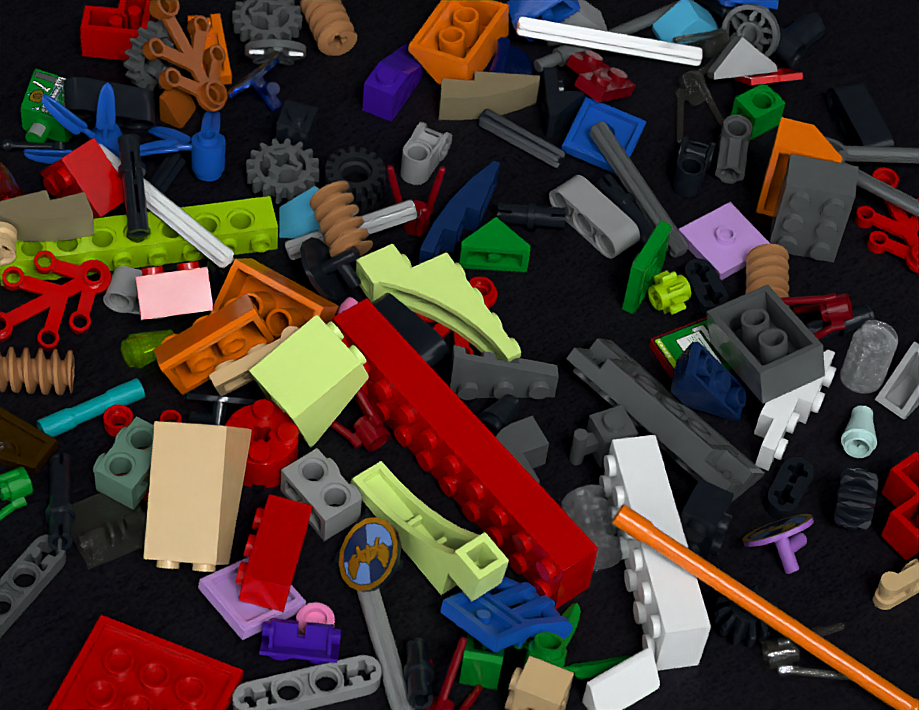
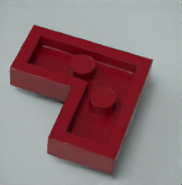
(598, 78)

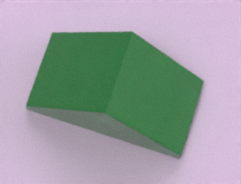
(495, 249)
(480, 665)

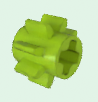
(669, 292)

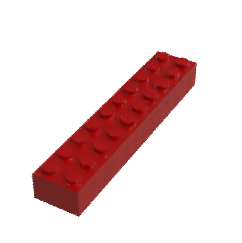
(469, 460)

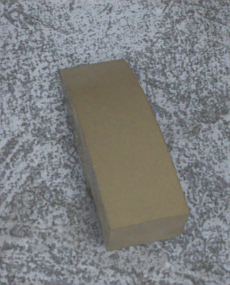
(489, 90)
(46, 219)

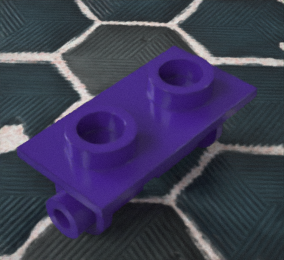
(283, 642)

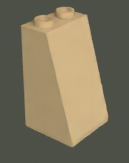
(194, 493)

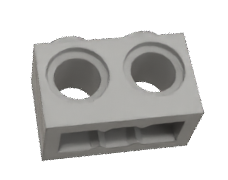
(327, 490)

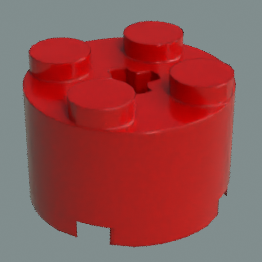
(271, 443)

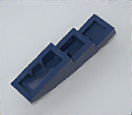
(461, 213)

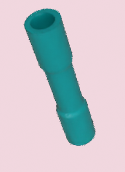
(70, 417)

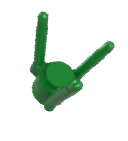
(14, 487)

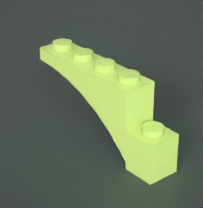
(439, 293)
(436, 546)

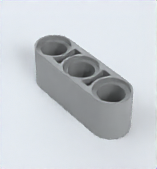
(595, 216)

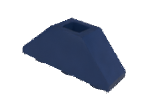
(706, 384)

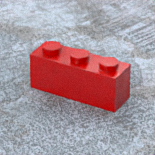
(273, 552)

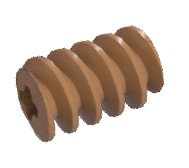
(329, 25)
(338, 219)
(768, 266)
(37, 371)

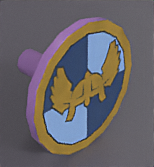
(779, 533)

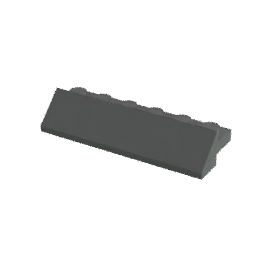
(660, 413)

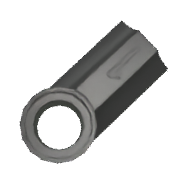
(733, 149)

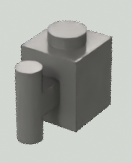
(600, 432)

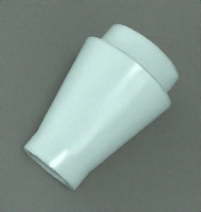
(859, 435)

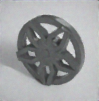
(753, 30)
(265, 49)

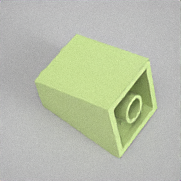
(312, 377)

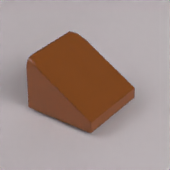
(176, 107)

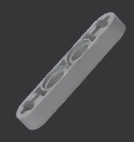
(305, 681)

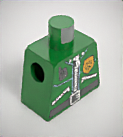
(34, 115)

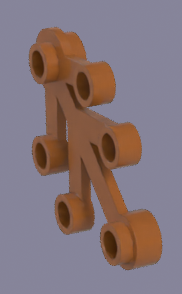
(207, 88)

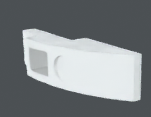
(785, 411)

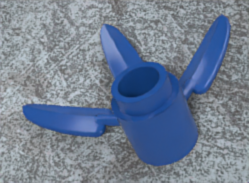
(104, 131)
(206, 146)

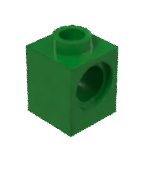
(760, 107)

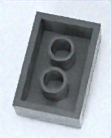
(813, 207)
(765, 344)

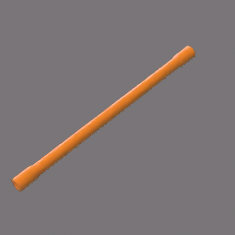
(646, 532)

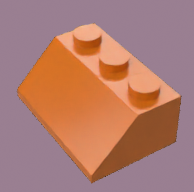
(460, 38)
(796, 139)
(275, 296)
(211, 341)

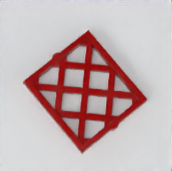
(781, 75)

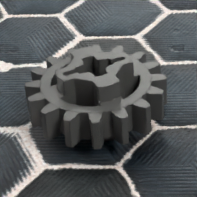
(267, 19)
(141, 70)
(282, 170)

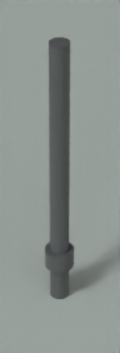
(562, 54)

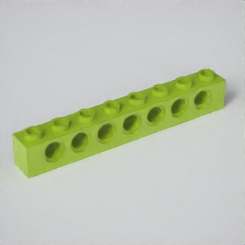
(239, 224)

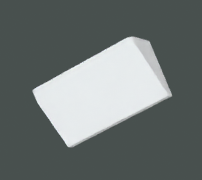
(623, 683)

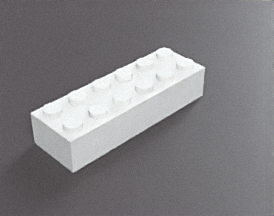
(664, 593)

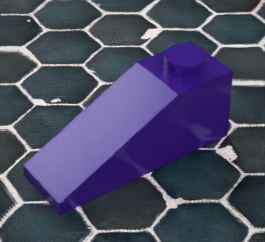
(392, 84)

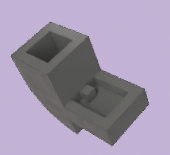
(525, 443)

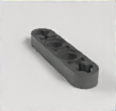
(28, 563)

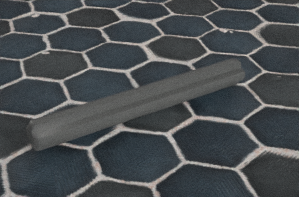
(636, 185)

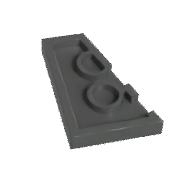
(493, 378)

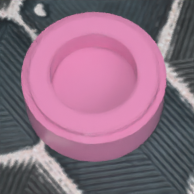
(314, 613)

